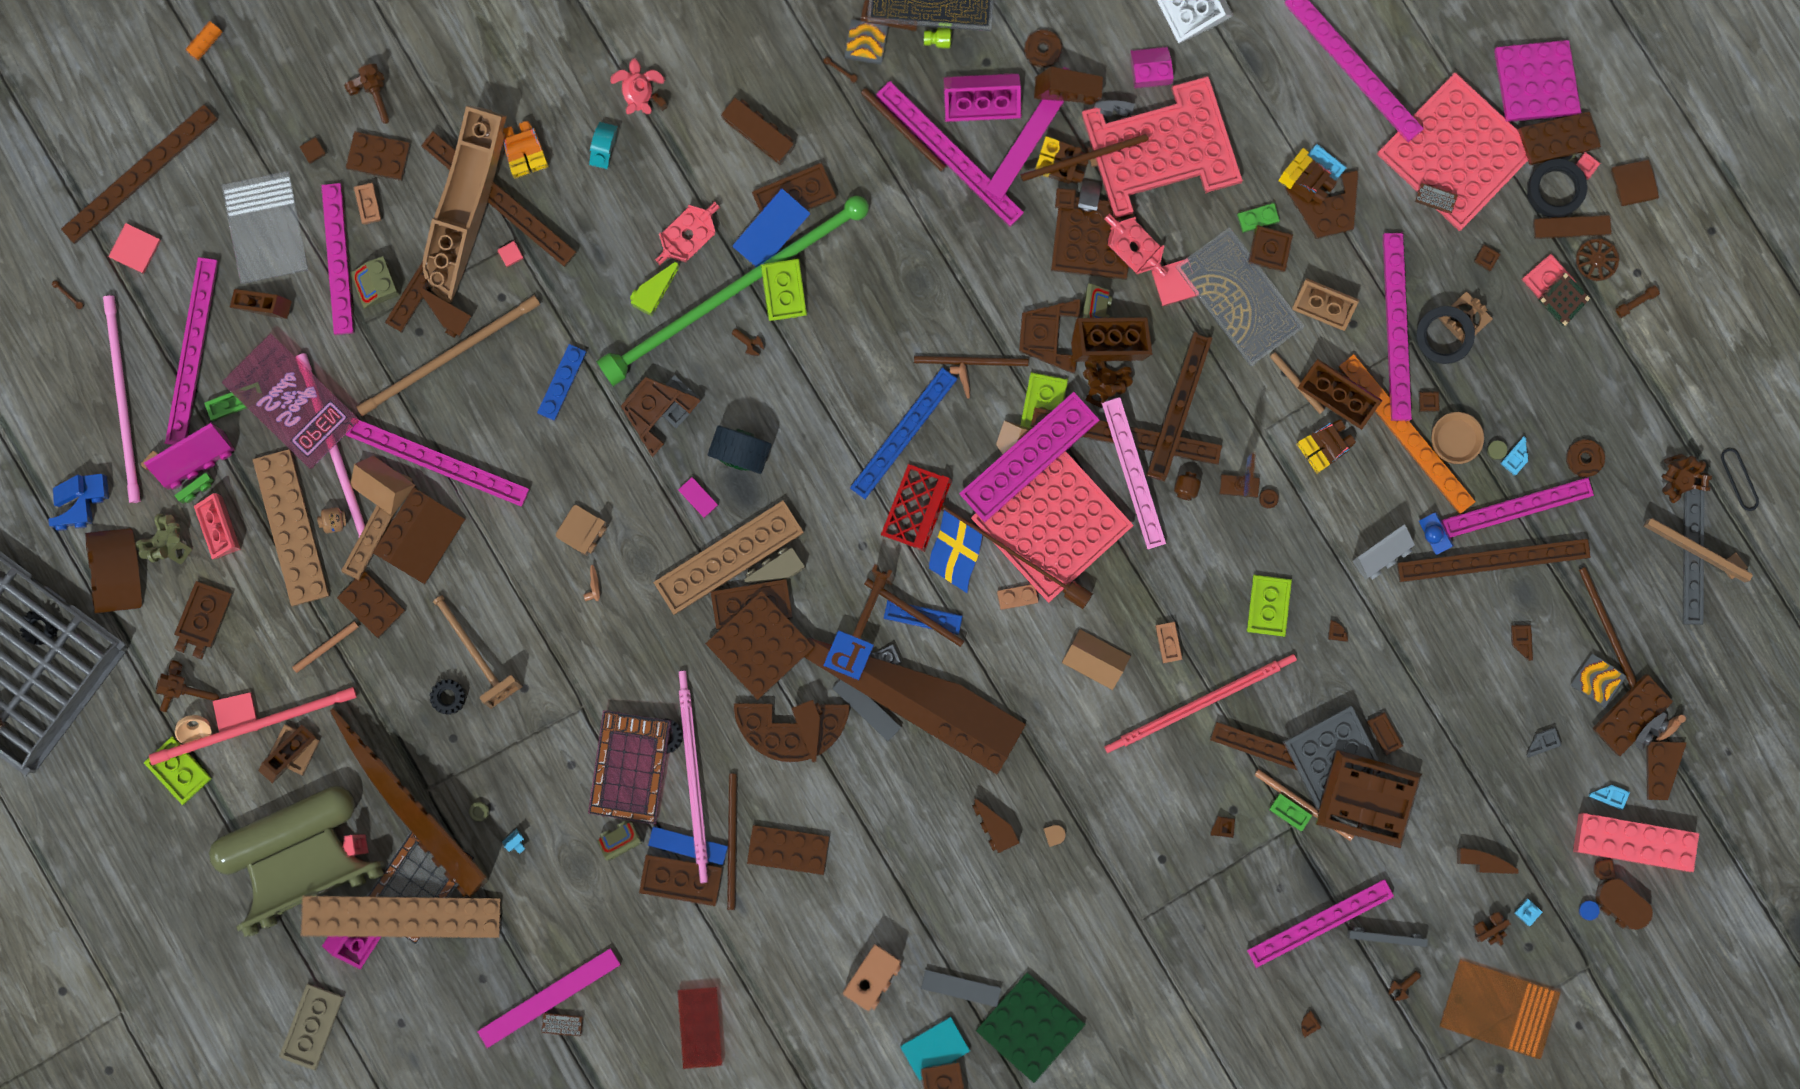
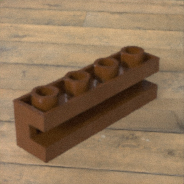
(758, 131)

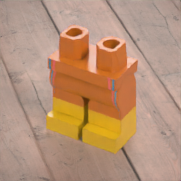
(521, 144)

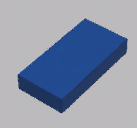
(68, 490)

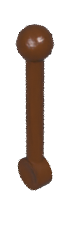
(853, 78)
(79, 305)

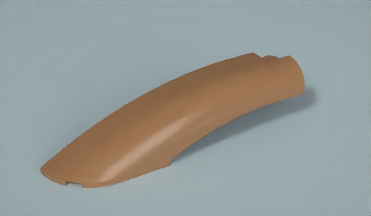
(463, 200)

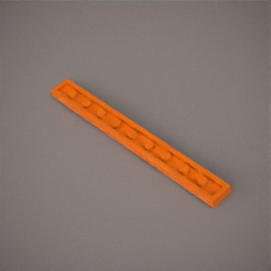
(1410, 439)

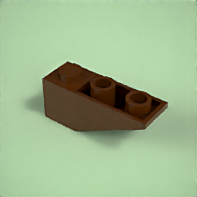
(1000, 831)

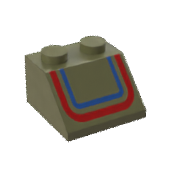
(374, 282)
(1096, 302)
(619, 841)

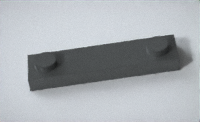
(1414, 940)

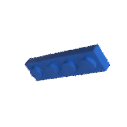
(561, 382)

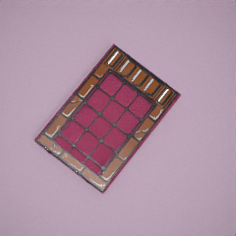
(629, 767)

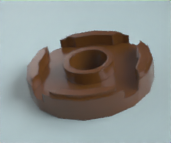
(1043, 59)
(1574, 461)

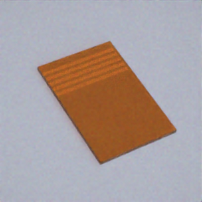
(1500, 1009)

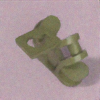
(164, 541)

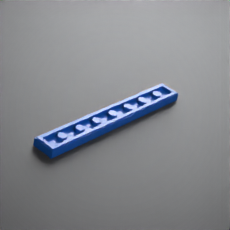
(903, 433)

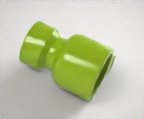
(940, 38)

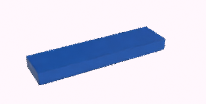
(948, 620)
(685, 845)

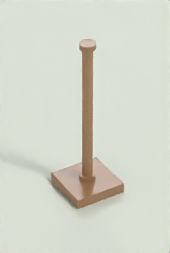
(500, 690)

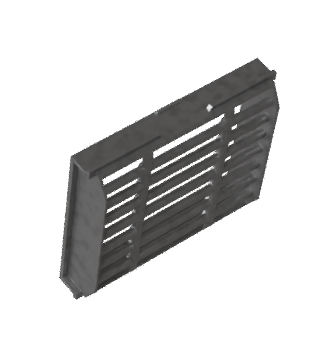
(83, 691)

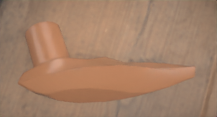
(962, 371)
(595, 593)
(1673, 725)

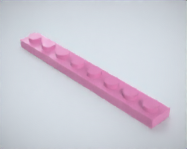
(1133, 473)

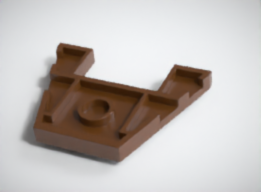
(1334, 214)
(1040, 334)
(649, 403)

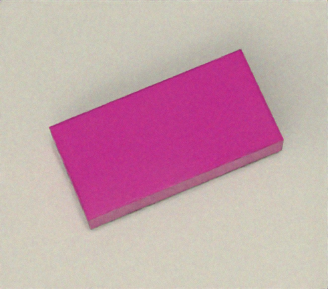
(698, 497)

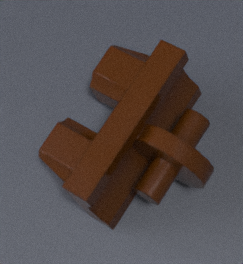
(1498, 924)

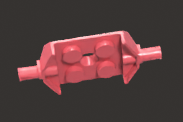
(692, 219)
(1148, 253)

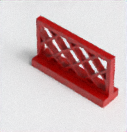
(931, 514)

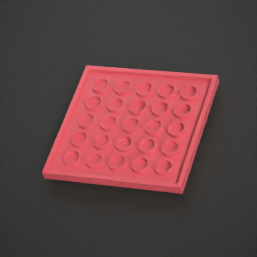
(1461, 150)
(1057, 524)

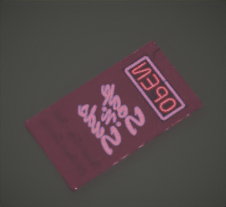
(290, 401)

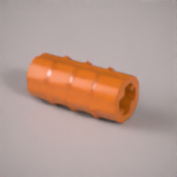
(203, 40)

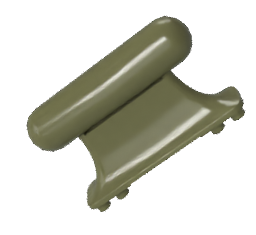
(292, 856)

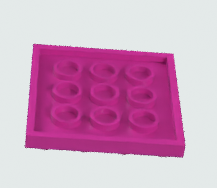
(1537, 81)

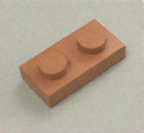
(367, 203)
(1017, 597)
(1168, 642)

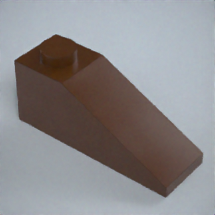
(261, 303)
(450, 317)
(809, 724)
(286, 754)

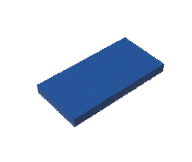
(771, 228)

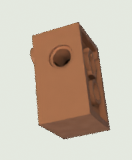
(878, 970)

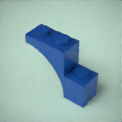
(80, 513)

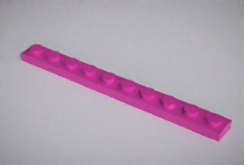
(1355, 68)
(947, 152)
(1396, 327)
(191, 350)
(439, 463)

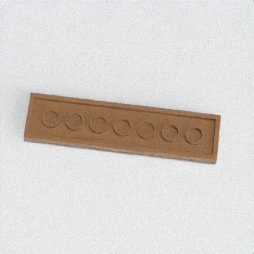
(291, 527)
(728, 557)

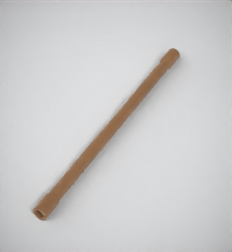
(523, 308)

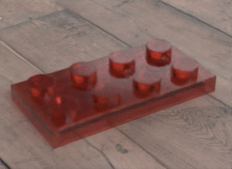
(699, 1027)

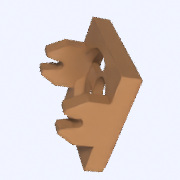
(1455, 328)

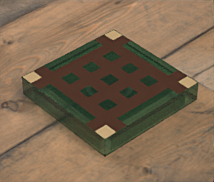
(1564, 299)

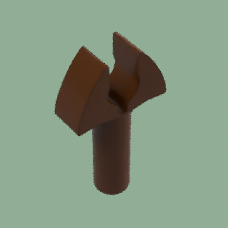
(748, 342)
(1404, 986)

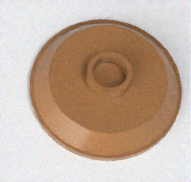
(1457, 438)

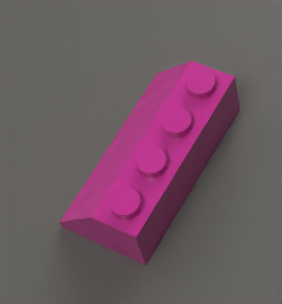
(982, 97)

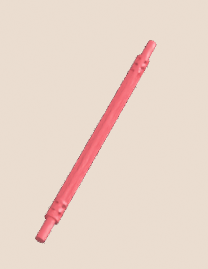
(1200, 703)

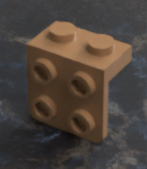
(581, 530)

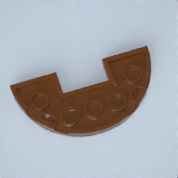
(784, 740)

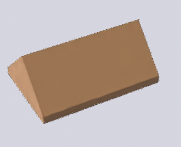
(1325, 304)
(380, 484)
(1096, 659)

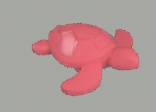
(636, 86)

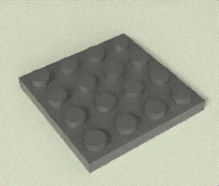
(1316, 748)

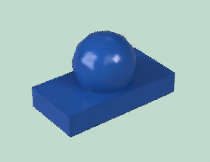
(1436, 533)

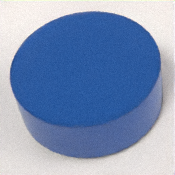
(1589, 910)

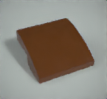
(1635, 183)

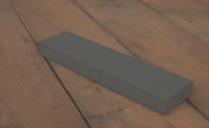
(868, 710)
(961, 988)

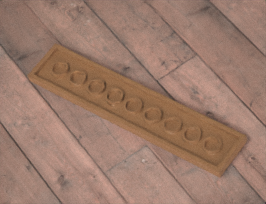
(400, 917)

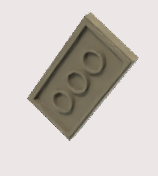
(311, 1026)

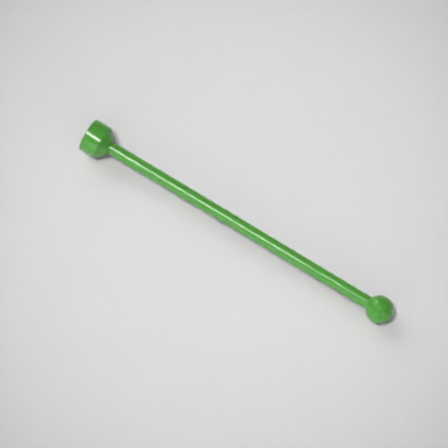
(616, 367)

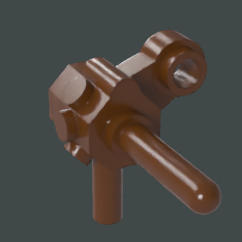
(371, 80)
(172, 686)

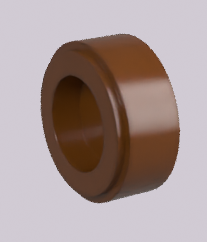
(1268, 499)

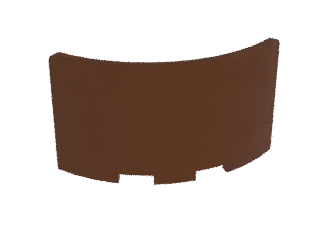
(113, 570)

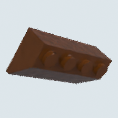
(1111, 339)
(1339, 394)

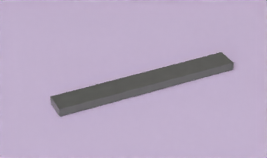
(1693, 565)

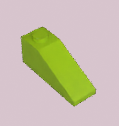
(652, 291)

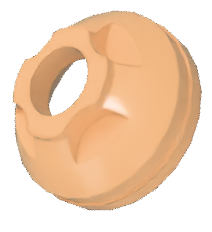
(187, 733)

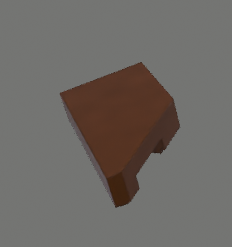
(1522, 640)

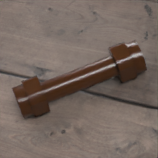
(1625, 309)

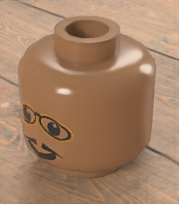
(332, 520)

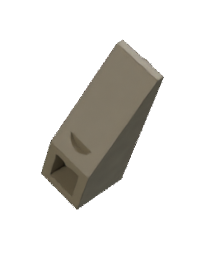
(780, 568)

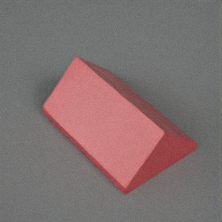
(216, 526)

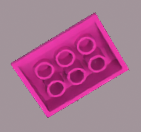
(190, 456)

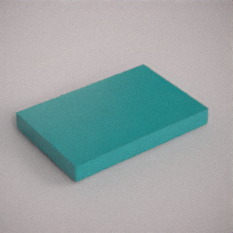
(935, 1047)

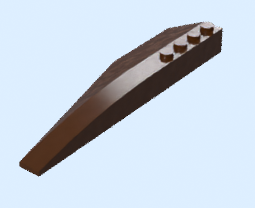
(936, 707)
(415, 817)

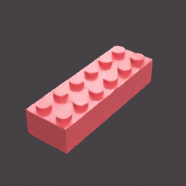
(1636, 842)

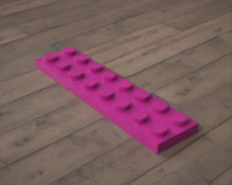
(1029, 457)

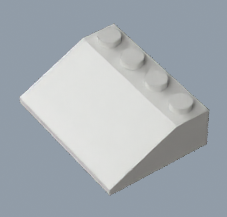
(1194, 16)

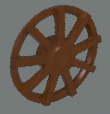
(1597, 259)

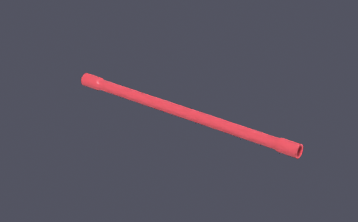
(167, 754)

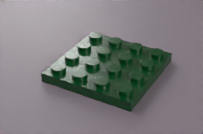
(1030, 1027)

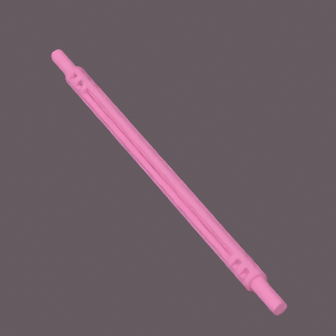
(693, 777)

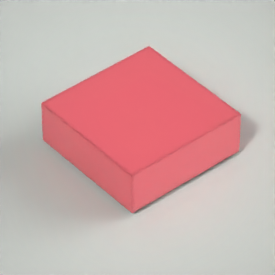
(1587, 164)
(510, 254)

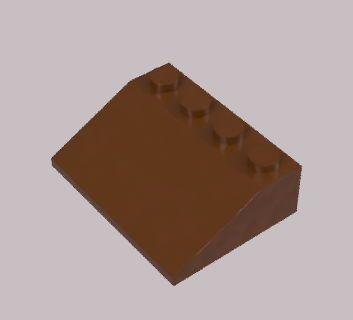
(419, 536)

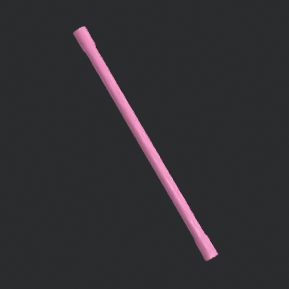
(110, 311)
(341, 471)

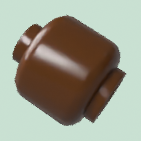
(1187, 486)

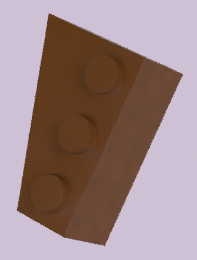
(1068, 86)

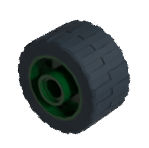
(739, 449)

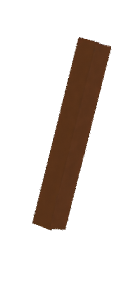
(1179, 407)

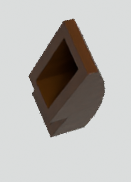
(1484, 861)

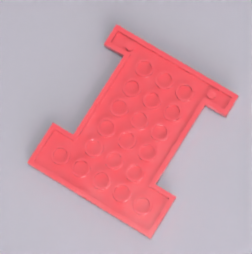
(1182, 144)

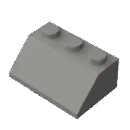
(1384, 553)

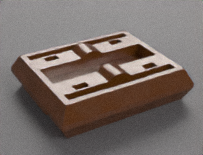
(1368, 799)

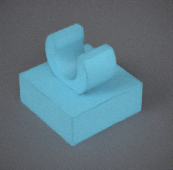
(514, 841)
(1528, 912)

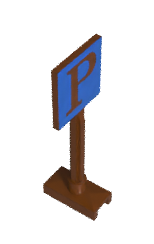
(1241, 486)
(848, 652)

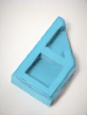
(1516, 458)
(1612, 796)

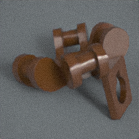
(1105, 381)
(1682, 477)

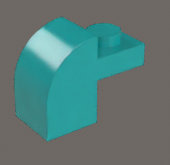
(602, 145)

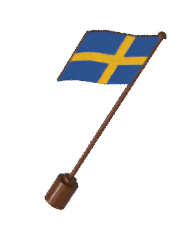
(959, 549)

